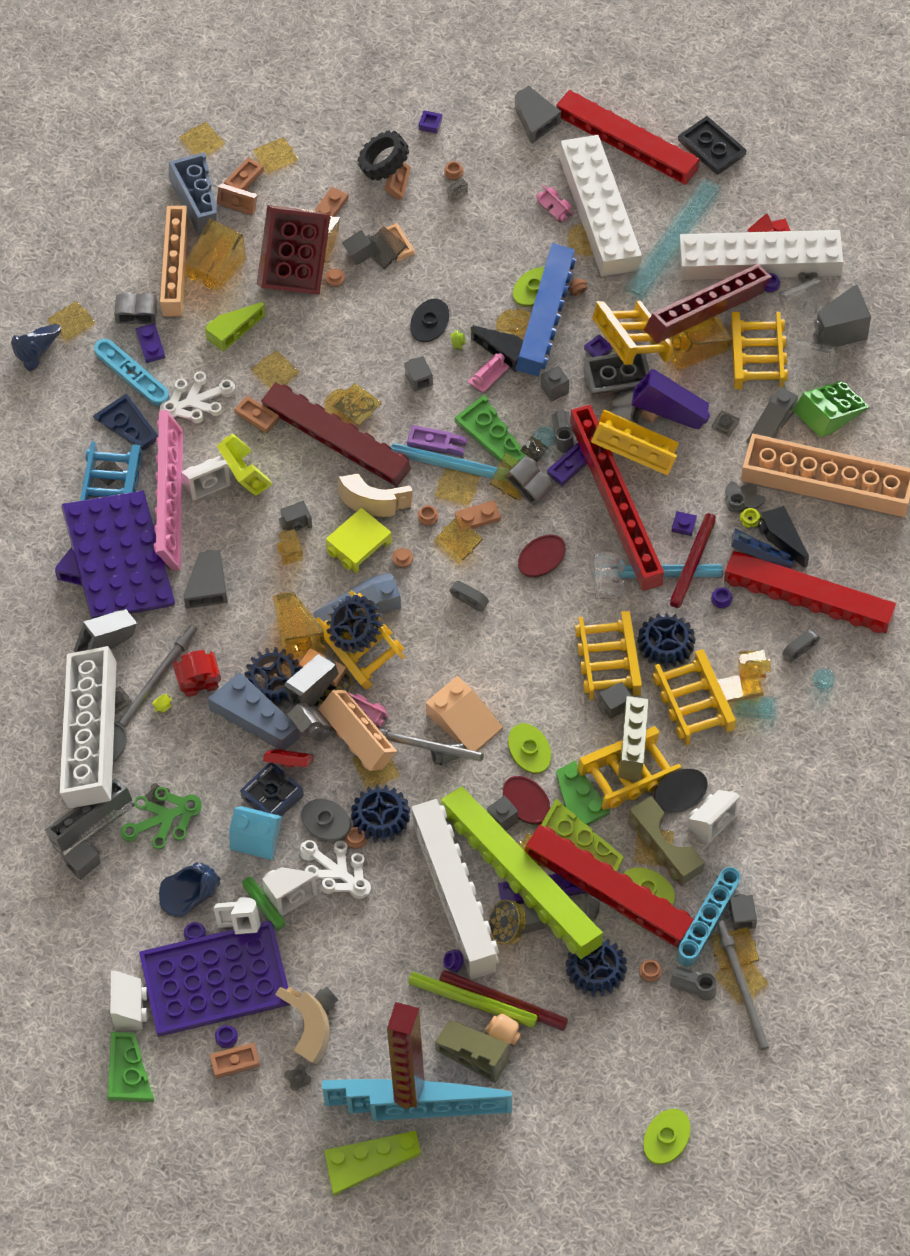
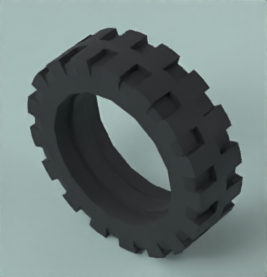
(375, 147)

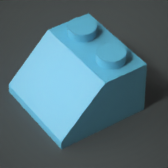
(254, 832)

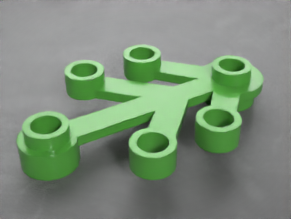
(164, 816)

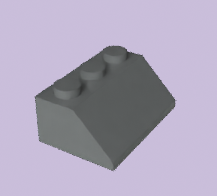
(610, 374)

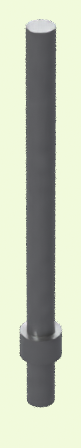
(180, 645)
(429, 745)
(728, 944)

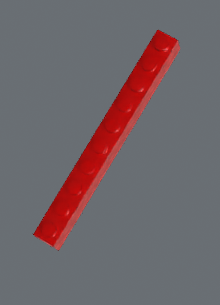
(617, 500)

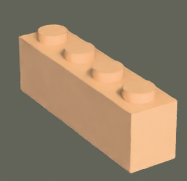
(357, 730)

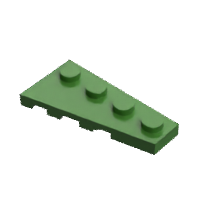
(485, 427)

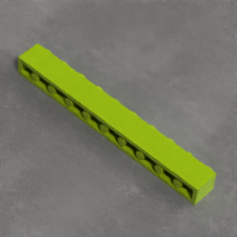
(522, 873)

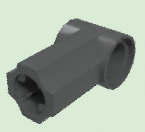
(563, 431)
(692, 982)

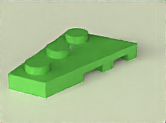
(580, 795)
(126, 1070)

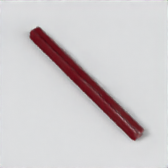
(692, 560)
(543, 1016)

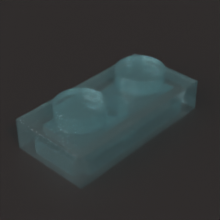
(756, 707)

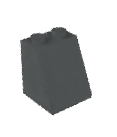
(843, 320)

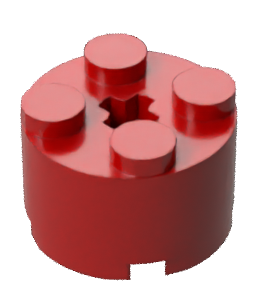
(197, 672)

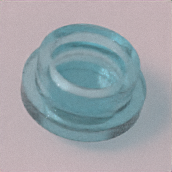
(545, 435)
(823, 678)

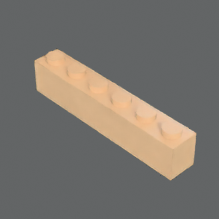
(174, 261)

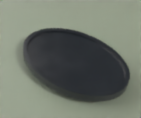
(429, 320)
(680, 790)

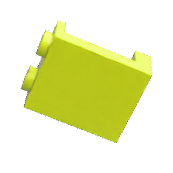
(250, 477)
(357, 539)

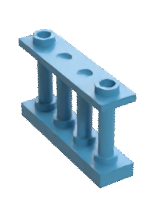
(129, 476)

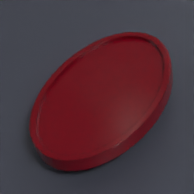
(541, 555)
(527, 798)

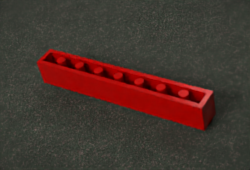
(628, 137)
(809, 592)
(608, 885)

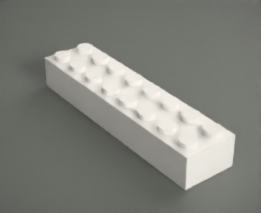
(600, 205)
(776, 252)
(88, 727)
(454, 889)

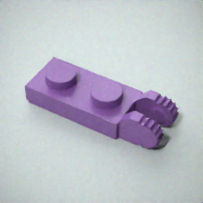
(436, 440)

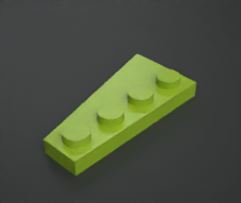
(569, 826)
(367, 1159)

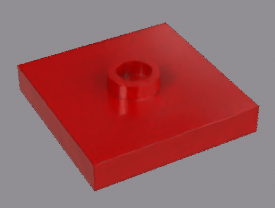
(288, 758)

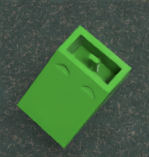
(829, 407)

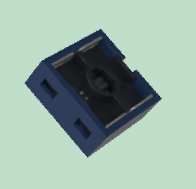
(272, 791)

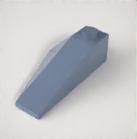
(379, 588)

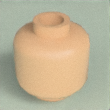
(503, 1028)

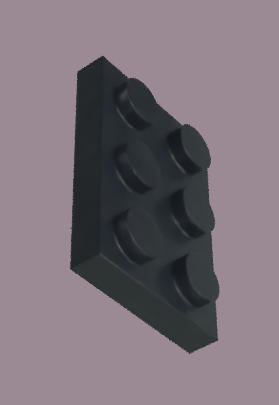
(712, 145)

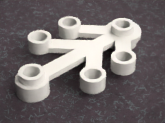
(196, 400)
(338, 870)

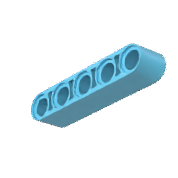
(706, 926)

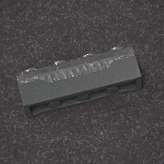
(89, 820)

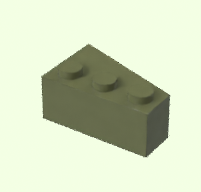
(473, 1049)

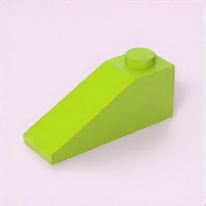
(232, 325)

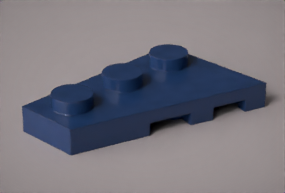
(128, 422)
(760, 549)

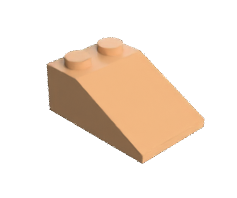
(463, 715)

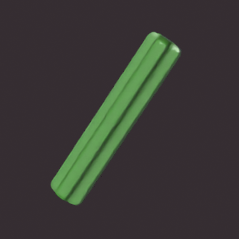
(263, 903)

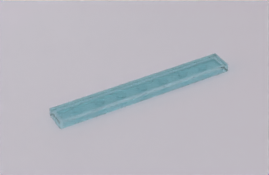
(669, 242)

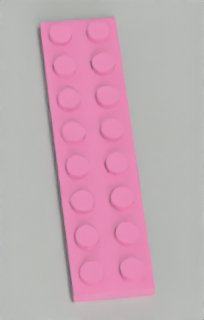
(169, 490)

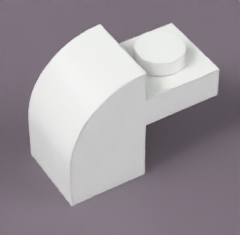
(241, 915)

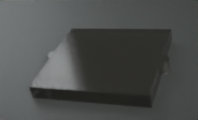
(387, 247)

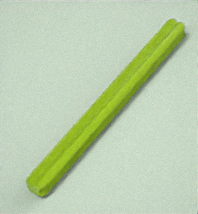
(472, 999)

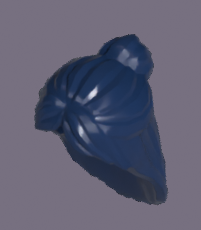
(32, 346)
(187, 889)

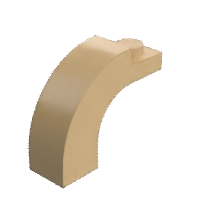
(374, 501)
(316, 1024)

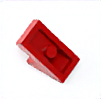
(764, 224)

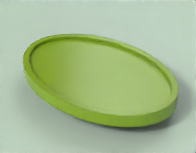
(527, 287)
(529, 748)
(654, 881)
(666, 1136)

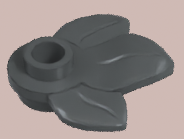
(744, 495)

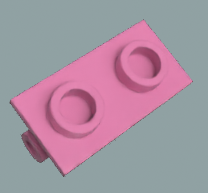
(549, 198)
(489, 373)
(374, 712)

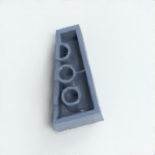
(193, 187)
(250, 709)

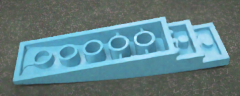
(436, 1099)

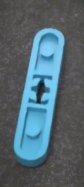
(118, 361)

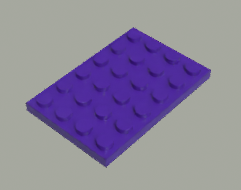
(117, 554)
(213, 979)

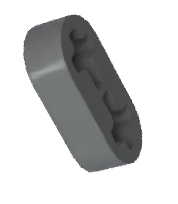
(469, 595)
(800, 645)

